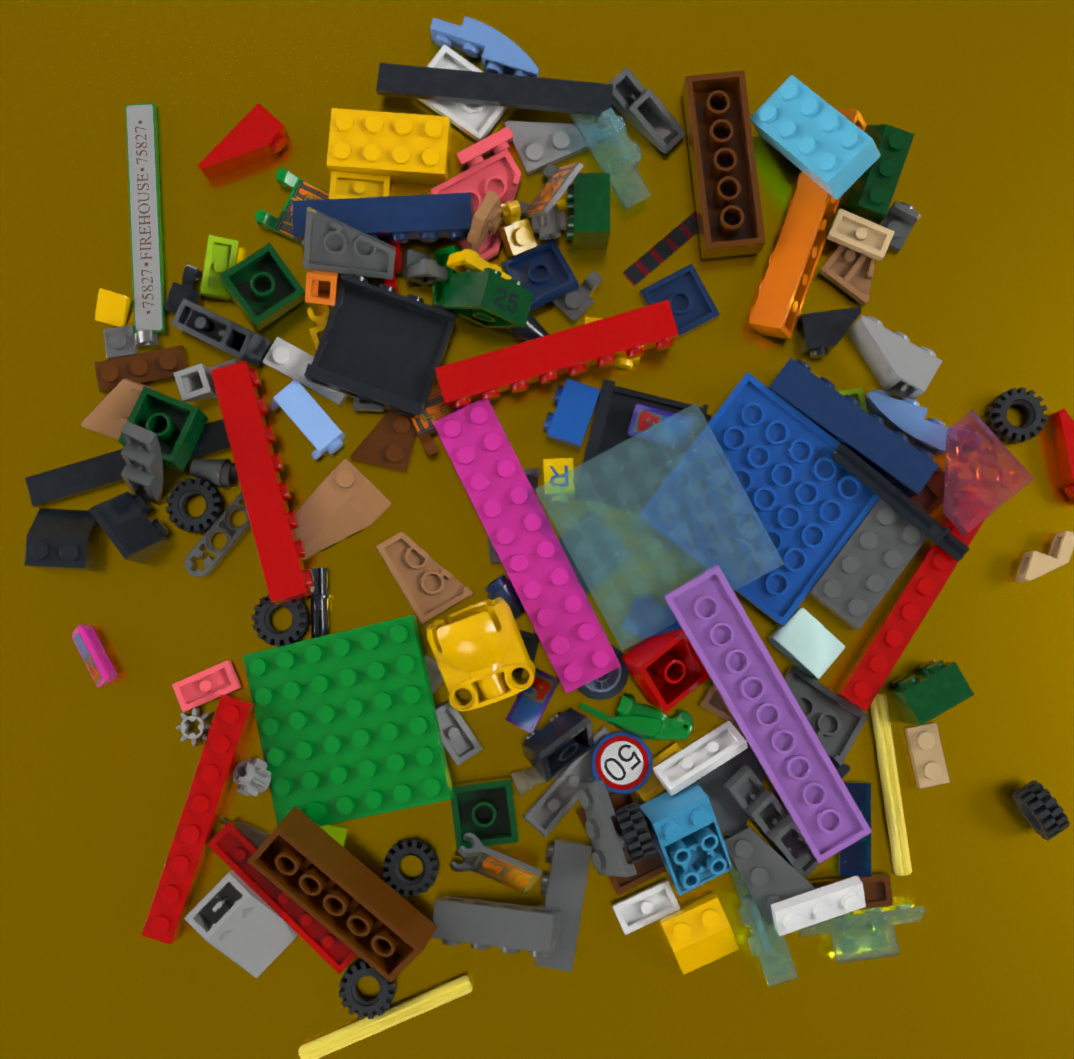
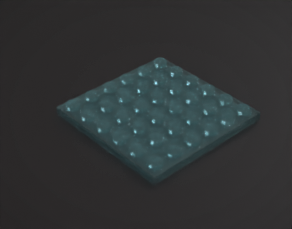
(654, 520)

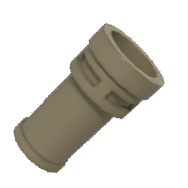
(527, 780)

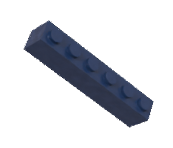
(395, 216)
(850, 425)

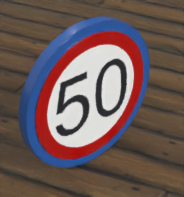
(622, 762)

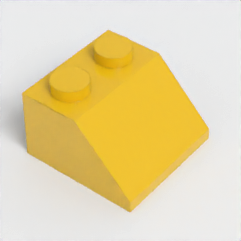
(699, 933)

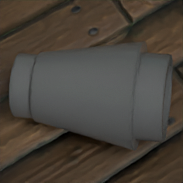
(215, 471)

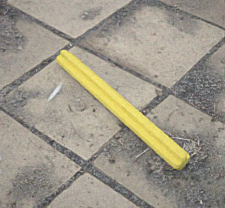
(890, 786)
(390, 1017)

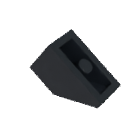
(823, 330)

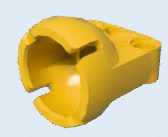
(479, 653)

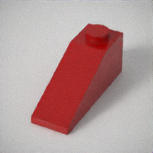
(248, 142)
(1063, 440)

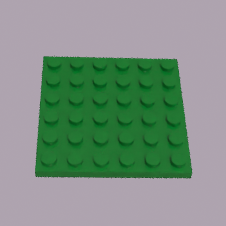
(349, 723)

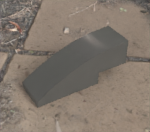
(645, 111)

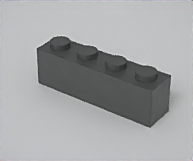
(565, 891)
(498, 925)

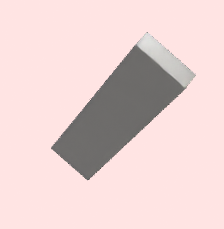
(563, 791)

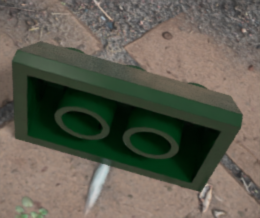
(874, 189)

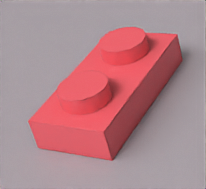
(494, 143)
(206, 686)

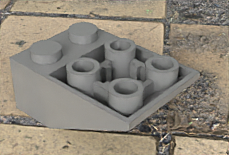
(893, 359)
(241, 925)

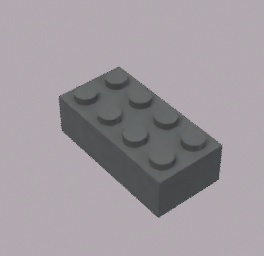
(867, 565)

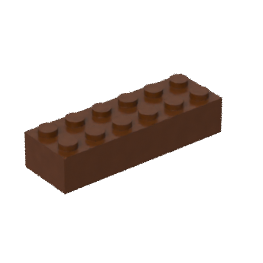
(723, 164)
(343, 894)

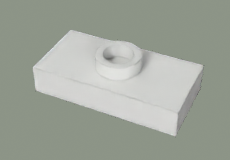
(646, 906)

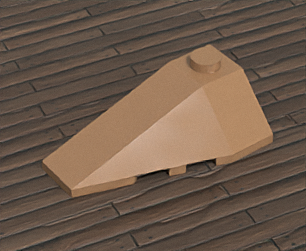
(338, 509)

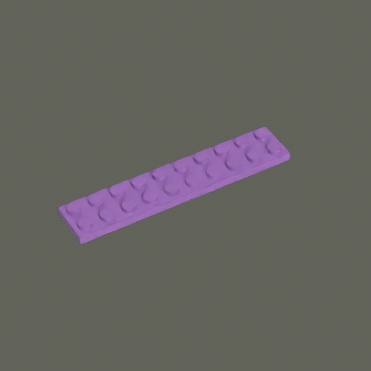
(767, 713)

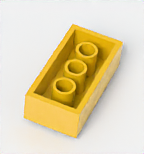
(390, 144)

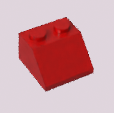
(665, 668)

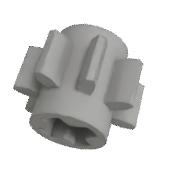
(549, 225)
(186, 726)
(252, 777)

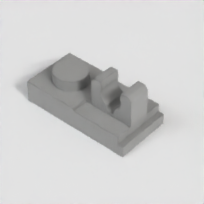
(456, 734)

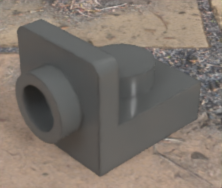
(900, 219)
(422, 269)

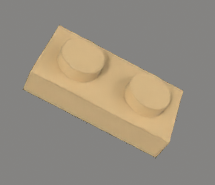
(860, 234)
(926, 755)

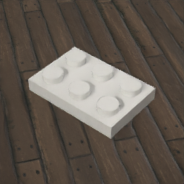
(470, 118)

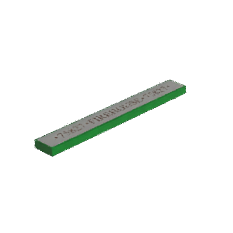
(145, 218)

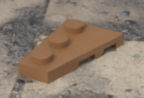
(420, 578)

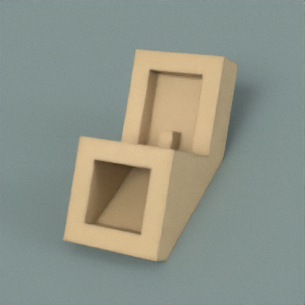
(1037, 564)

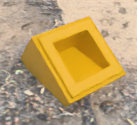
(112, 308)

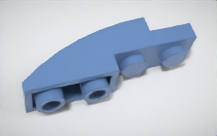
(477, 39)
(908, 419)

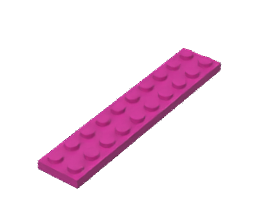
(527, 545)

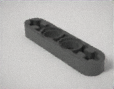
(222, 525)

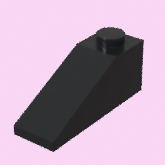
(221, 332)

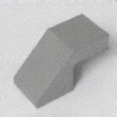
(197, 382)

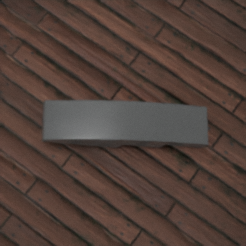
(143, 462)
(771, 819)

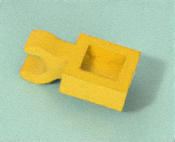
(517, 232)

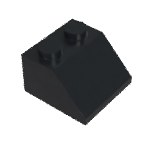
(131, 526)
(63, 540)
(559, 743)

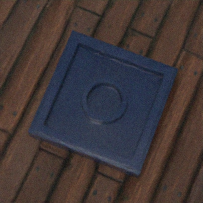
(542, 272)
(687, 298)

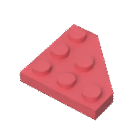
(494, 174)

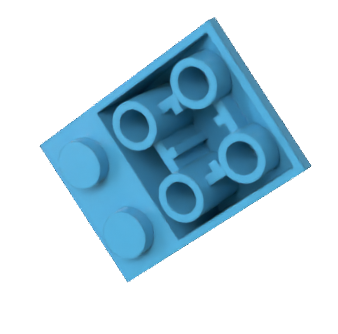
(687, 837)

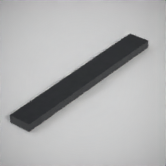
(494, 89)
(107, 469)

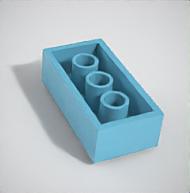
(815, 137)

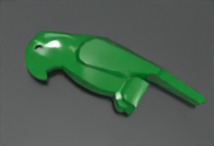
(646, 720)

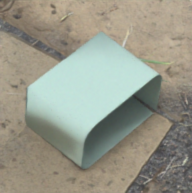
(807, 643)

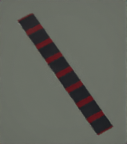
(662, 250)

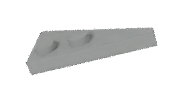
(545, 143)

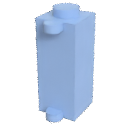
(309, 418)

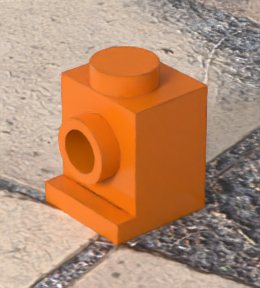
(321, 287)

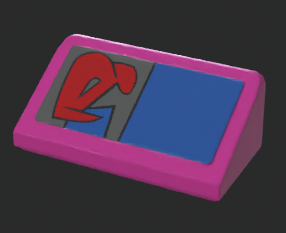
(94, 655)

